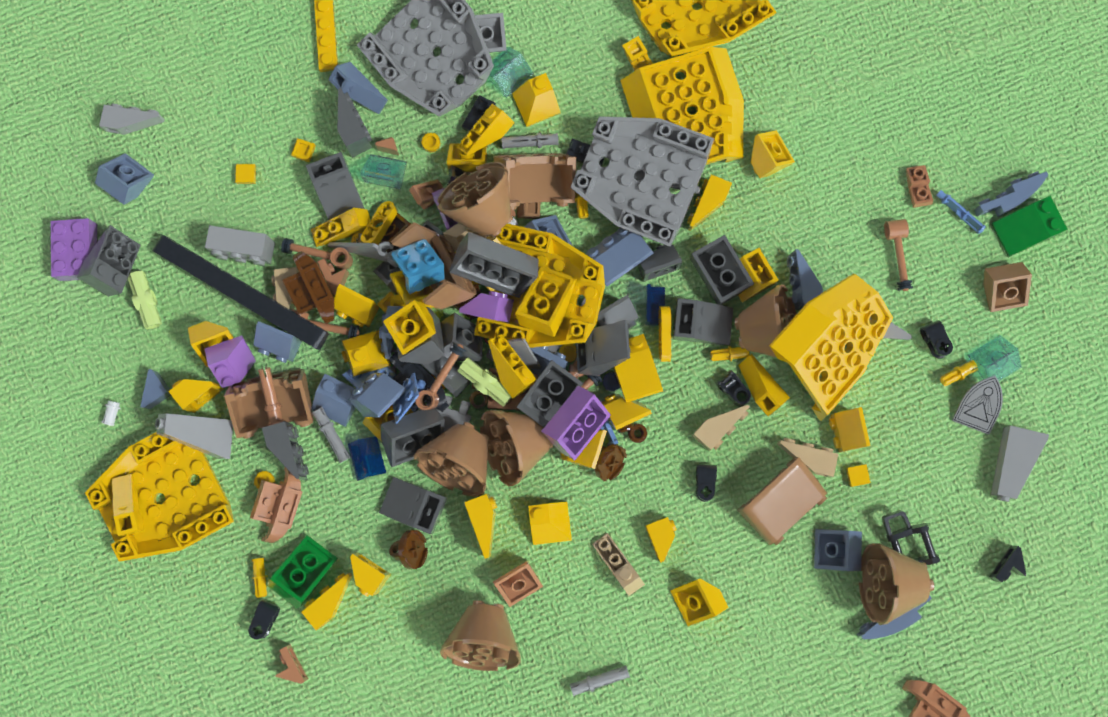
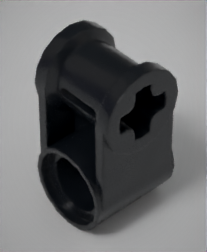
(935, 337)
(733, 388)
(705, 478)
(264, 616)

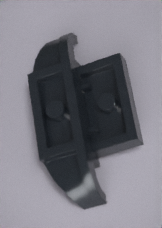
(407, 369)

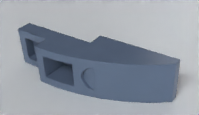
(1014, 195)
(874, 630)

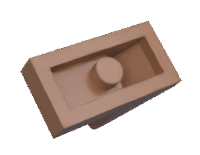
(423, 193)
(333, 280)
(295, 670)

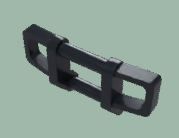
(923, 528)

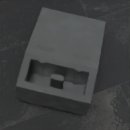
(351, 126)
(334, 185)
(109, 262)
(702, 322)
(603, 349)
(283, 443)
(413, 505)

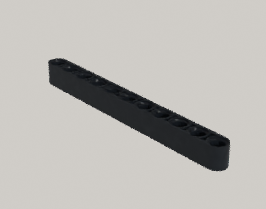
(241, 292)

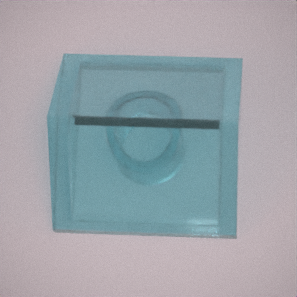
(509, 71)
(384, 171)
(996, 358)

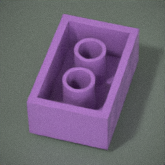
(70, 246)
(576, 422)

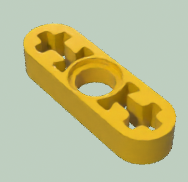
(385, 213)
(665, 334)

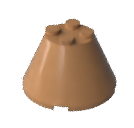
(479, 199)
(765, 320)
(513, 444)
(457, 459)
(891, 583)
(482, 639)

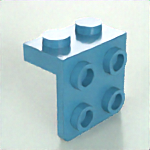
(419, 265)

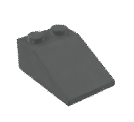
(548, 393)

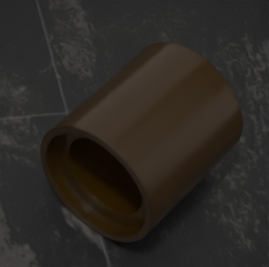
(482, 406)

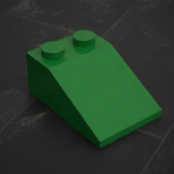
(1029, 226)
(302, 572)

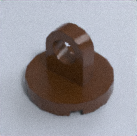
(610, 462)
(410, 549)

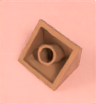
(518, 583)

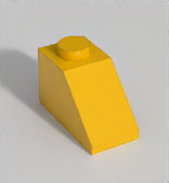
(661, 536)

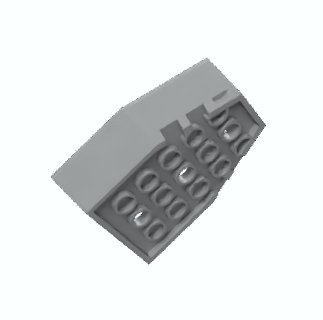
(407, 57)
(665, 155)

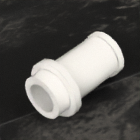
(111, 413)

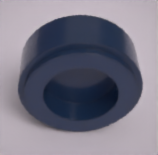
(610, 382)

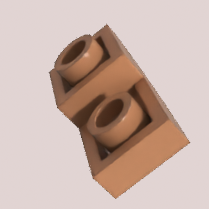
(918, 186)

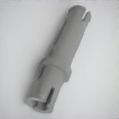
(530, 140)
(332, 437)
(600, 680)

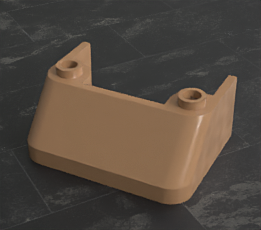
(451, 289)

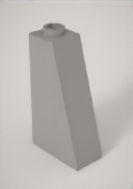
(200, 433)
(1016, 460)

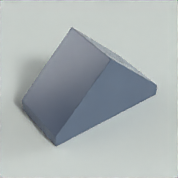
(154, 390)

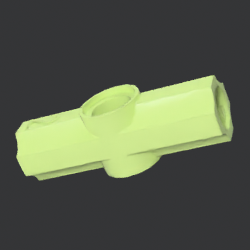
(144, 300)
(484, 381)

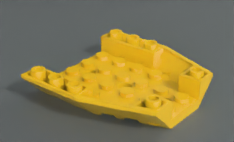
(694, 29)
(708, 87)
(563, 258)
(818, 335)
(188, 510)

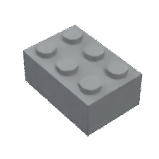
(239, 245)

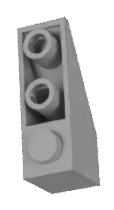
(124, 120)

